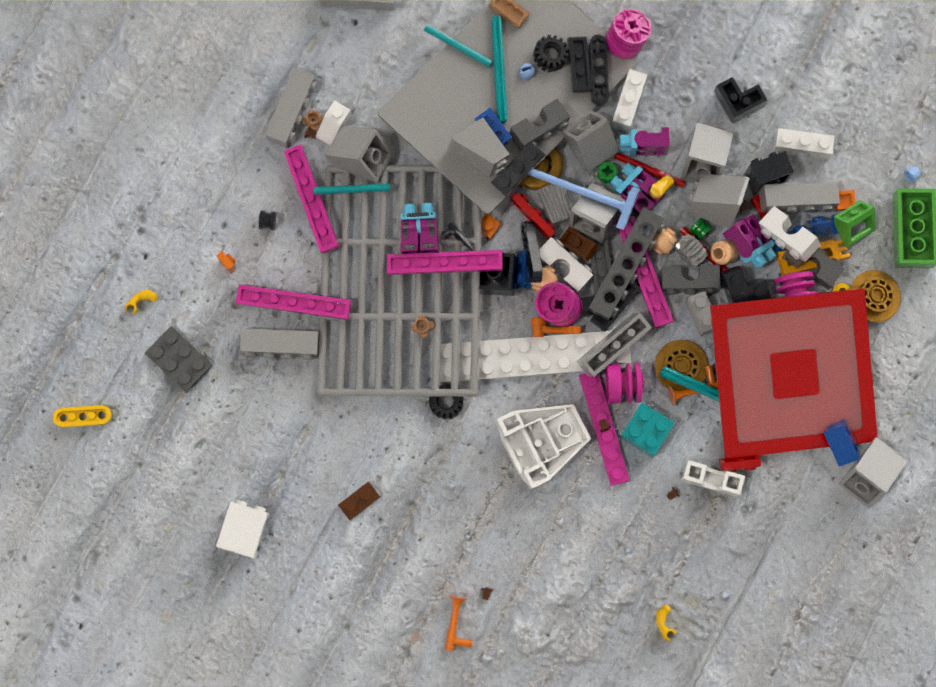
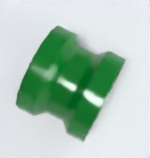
(605, 176)
(700, 228)

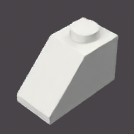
(332, 122)

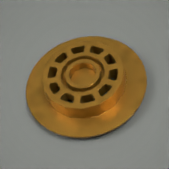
(556, 170)
(878, 294)
(681, 362)

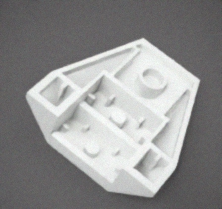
(542, 440)

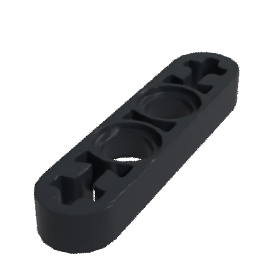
(599, 70)
(533, 257)

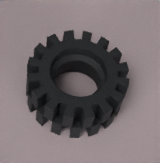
(553, 43)
(442, 412)

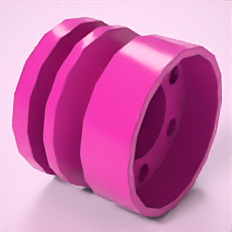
(628, 33)
(795, 284)
(549, 301)
(623, 383)

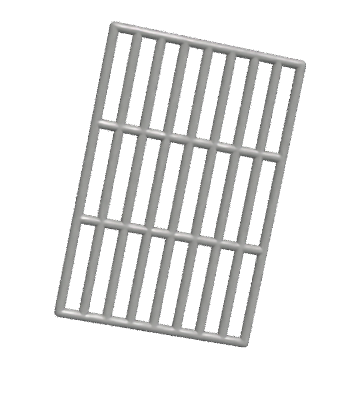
(398, 316)

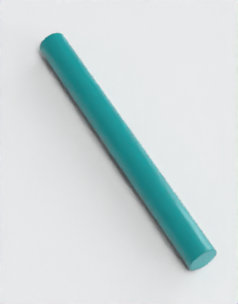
(457, 45)
(351, 188)

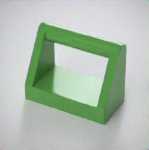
(852, 216)

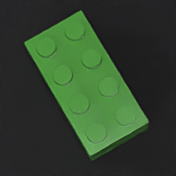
(914, 228)

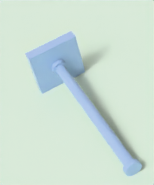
(625, 206)

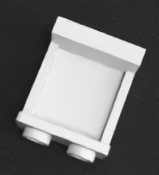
(242, 529)

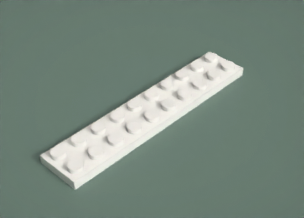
(525, 356)

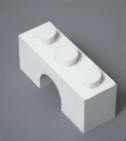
(629, 100)
(815, 144)
(800, 244)
(554, 252)
(719, 481)

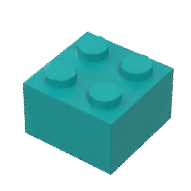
(647, 430)

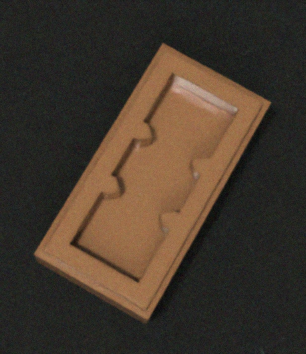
(510, 11)

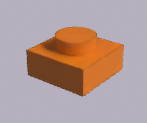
(847, 199)
(489, 226)
(227, 261)

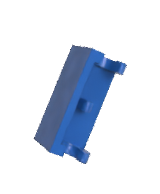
(842, 443)

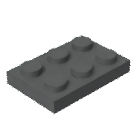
(178, 359)

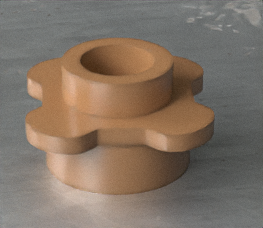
(312, 115)
(421, 320)

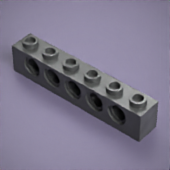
(645, 219)

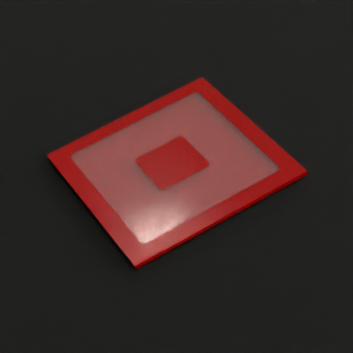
(793, 371)

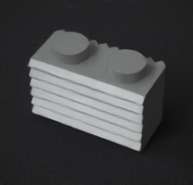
(555, 203)
(700, 311)

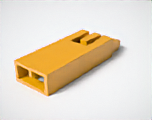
(834, 251)

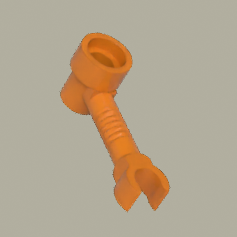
(540, 328)

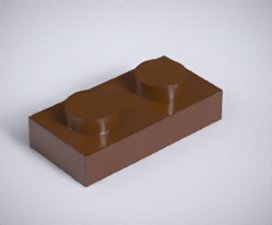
(578, 243)
(359, 501)

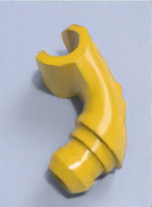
(659, 188)
(143, 295)
(661, 615)

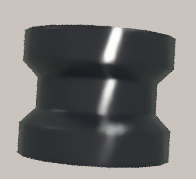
(267, 220)

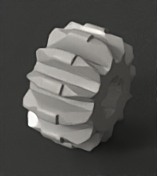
(691, 250)

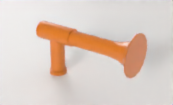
(677, 394)
(451, 639)

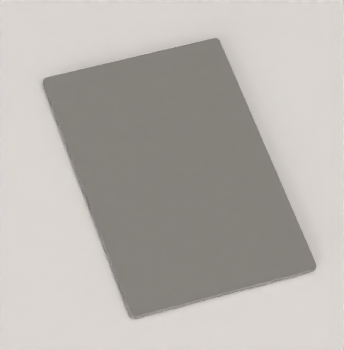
(458, 89)

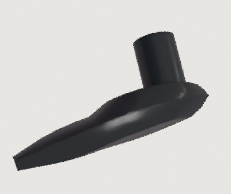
(453, 230)

